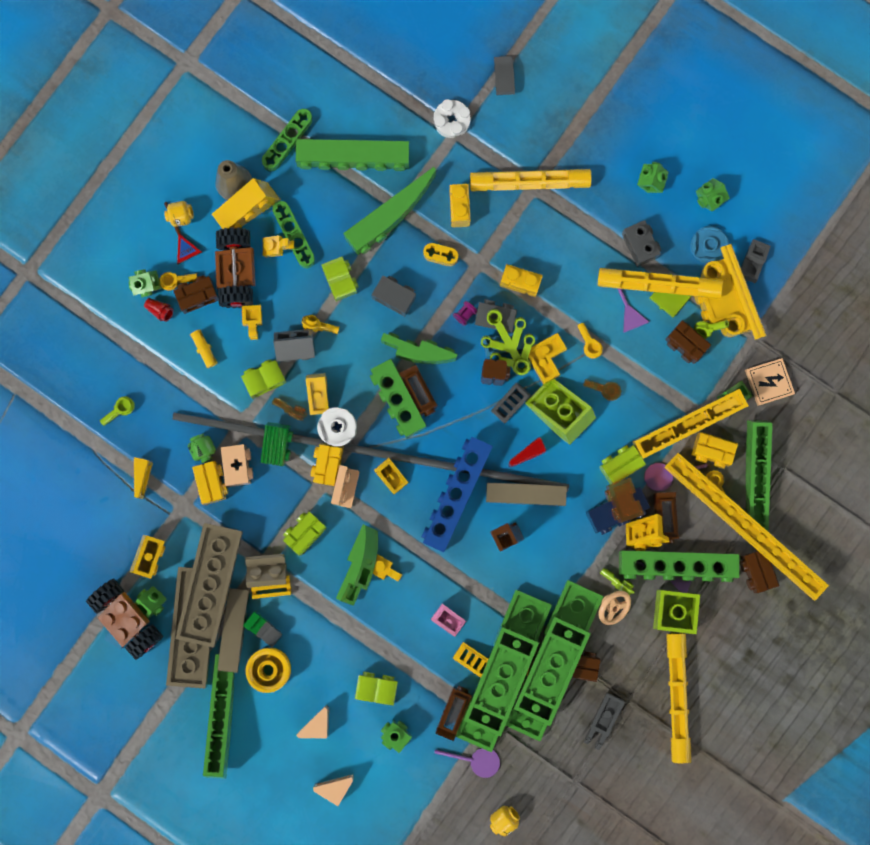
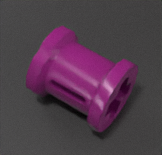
(465, 313)

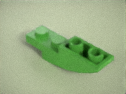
(426, 353)
(361, 569)

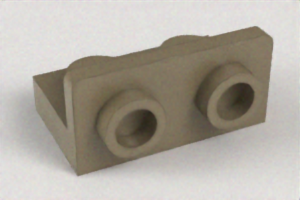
(266, 570)

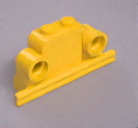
(735, 302)

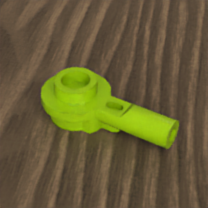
(706, 329)
(123, 406)
(620, 585)

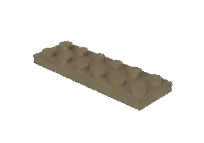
(209, 585)
(187, 661)

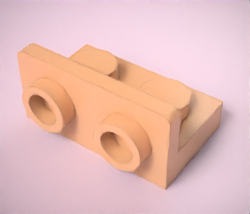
(345, 487)

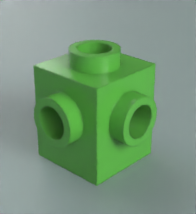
(653, 178)
(712, 194)
(144, 282)
(150, 602)
(396, 743)

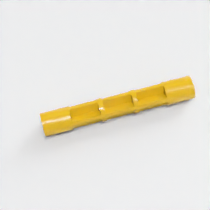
(530, 180)
(660, 283)
(678, 692)

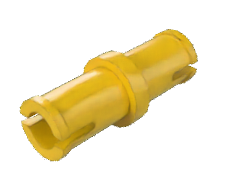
(203, 349)

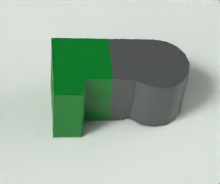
(263, 628)

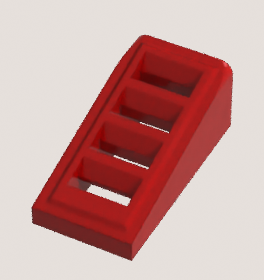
(531, 451)

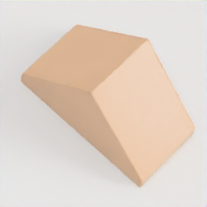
(317, 727)
(334, 789)

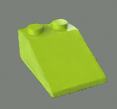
(561, 410)

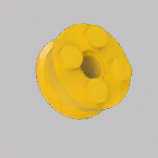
(255, 670)

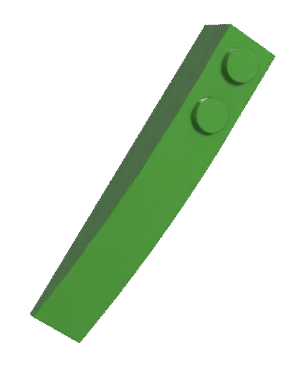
(387, 216)
(758, 470)
(219, 723)

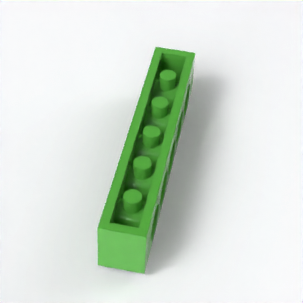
(728, 562)

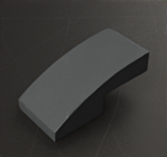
(504, 75)
(754, 260)

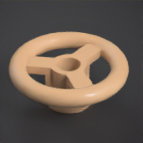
(612, 606)

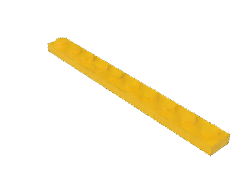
(746, 527)

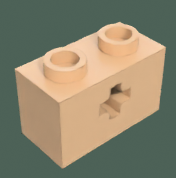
(230, 456)

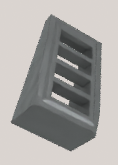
(499, 414)

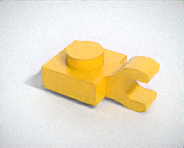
(275, 245)
(252, 317)
(383, 568)

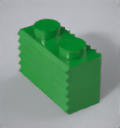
(276, 443)

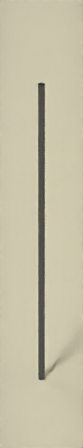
(366, 451)

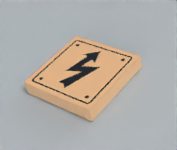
(769, 382)

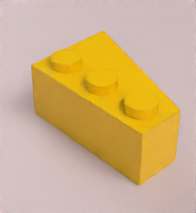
(246, 204)

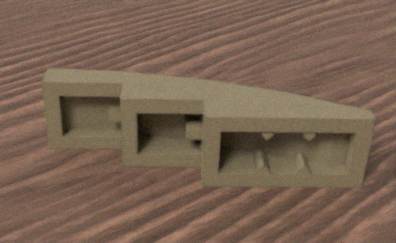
(526, 494)
(233, 630)

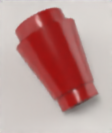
(160, 310)

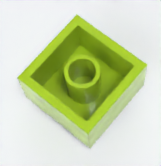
(676, 611)

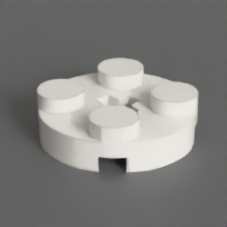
(449, 108)
(331, 436)

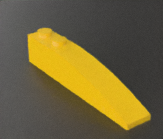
(690, 423)

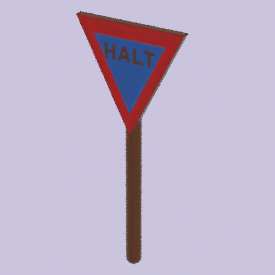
(185, 249)

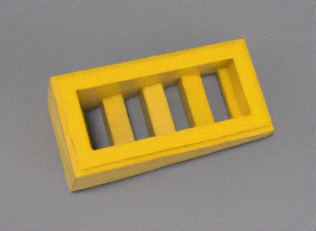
(142, 472)
(456, 657)

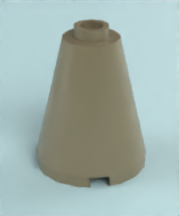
(231, 178)

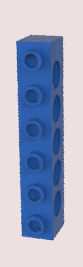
(440, 541)

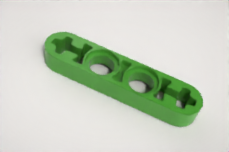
(289, 141)
(294, 234)

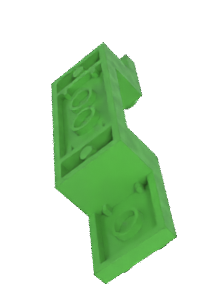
(555, 661)
(504, 671)

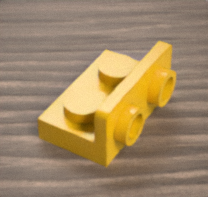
(645, 533)

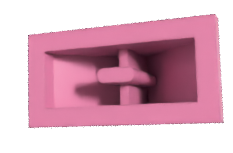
(448, 620)

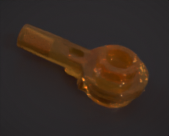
(610, 391)
(296, 412)

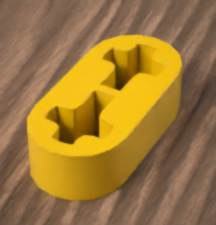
(439, 259)

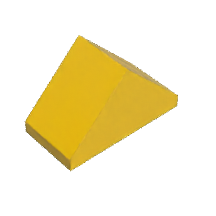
(391, 476)

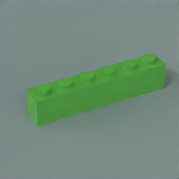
(352, 154)

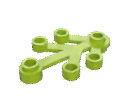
(510, 345)

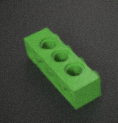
(388, 371)

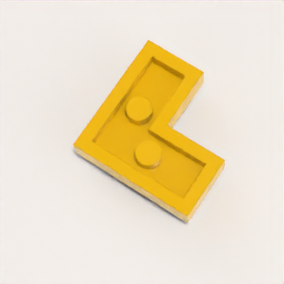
(541, 357)

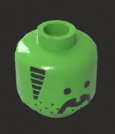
(201, 448)

